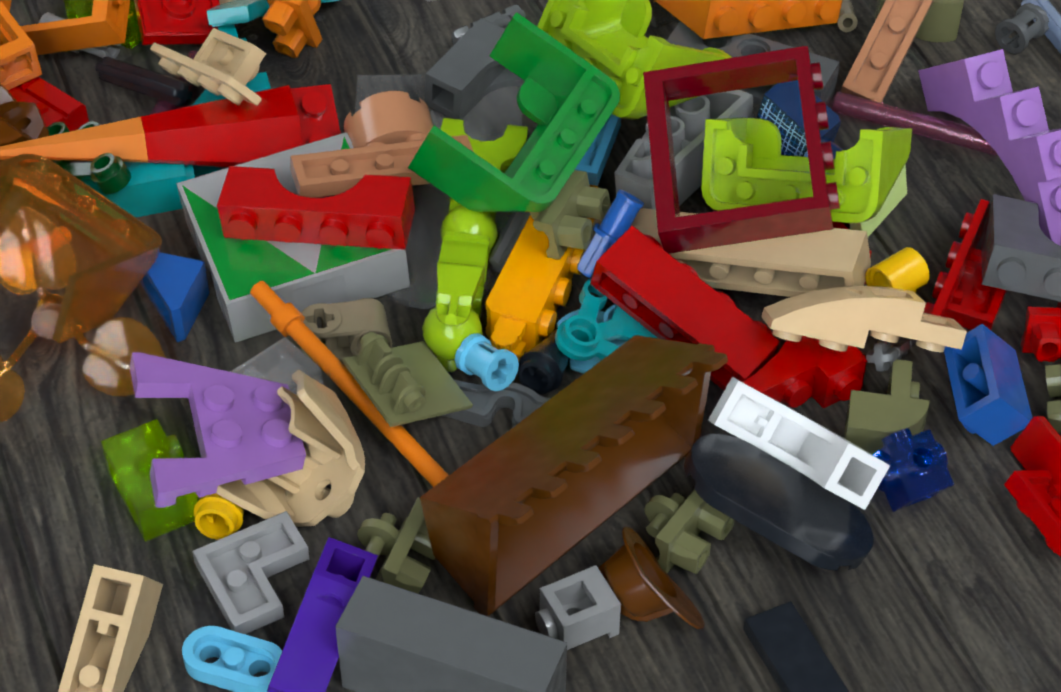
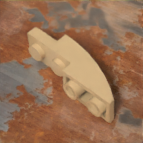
(847, 314)

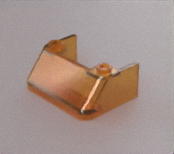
(108, 242)

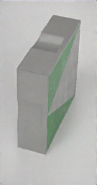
(294, 271)

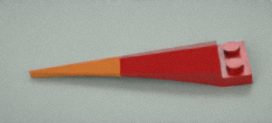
(203, 133)

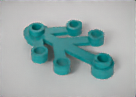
(584, 338)

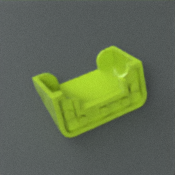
(613, 41)
(747, 168)

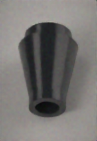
(543, 366)

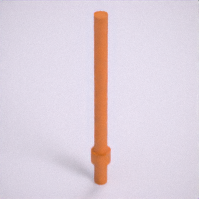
(290, 322)

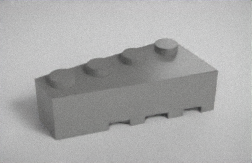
(688, 134)

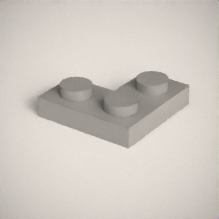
(239, 569)

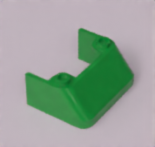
(560, 95)

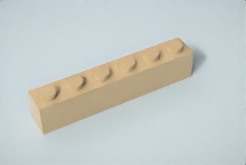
(775, 265)

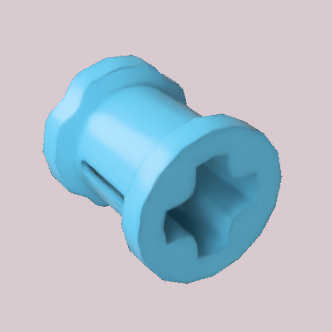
(493, 366)

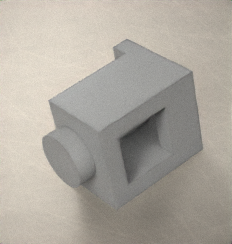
(579, 608)

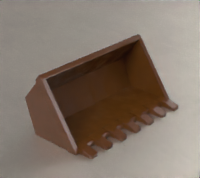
(568, 467)

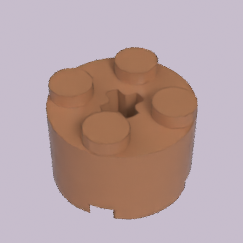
(388, 119)

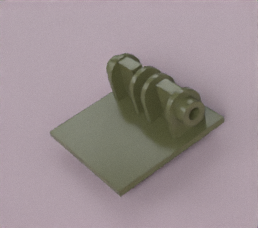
(404, 381)

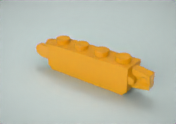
(529, 292)

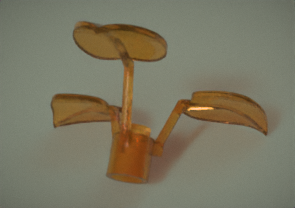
(38, 258)

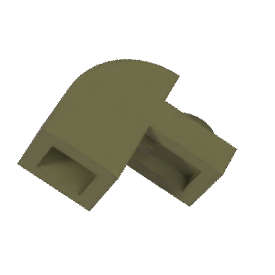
(878, 415)

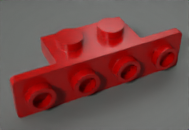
(961, 290)
(1039, 485)

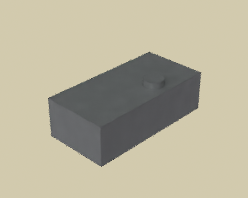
(421, 644)

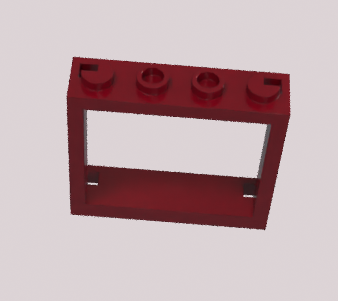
(748, 222)

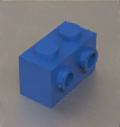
(988, 386)

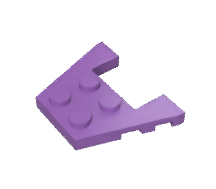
(236, 422)

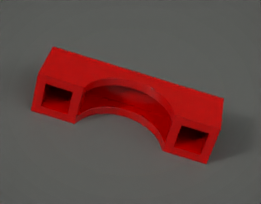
(369, 214)

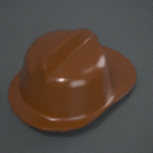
(644, 586)

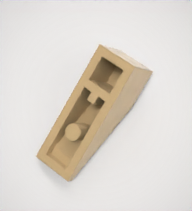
(110, 631)

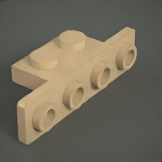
(220, 66)

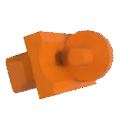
(294, 25)

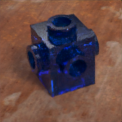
(915, 469)

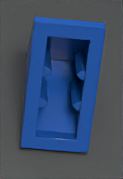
(177, 290)

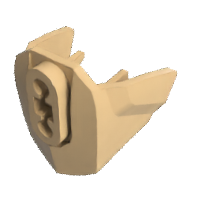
(331, 458)

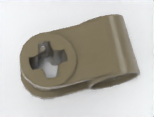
(346, 324)

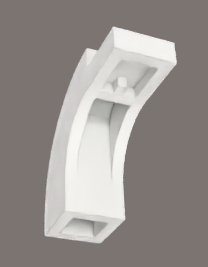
(799, 443)

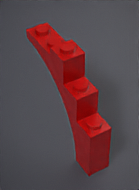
(811, 370)

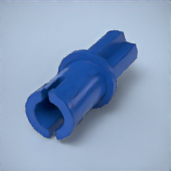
(614, 224)

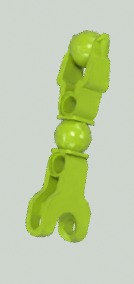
(465, 253)

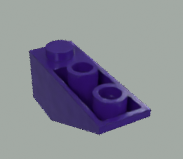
(312, 642)

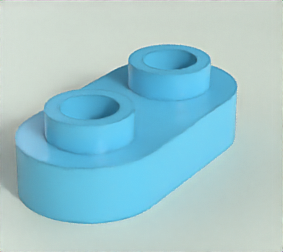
(238, 659)

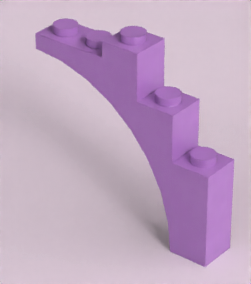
(1010, 121)

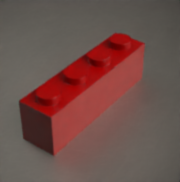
(680, 306)

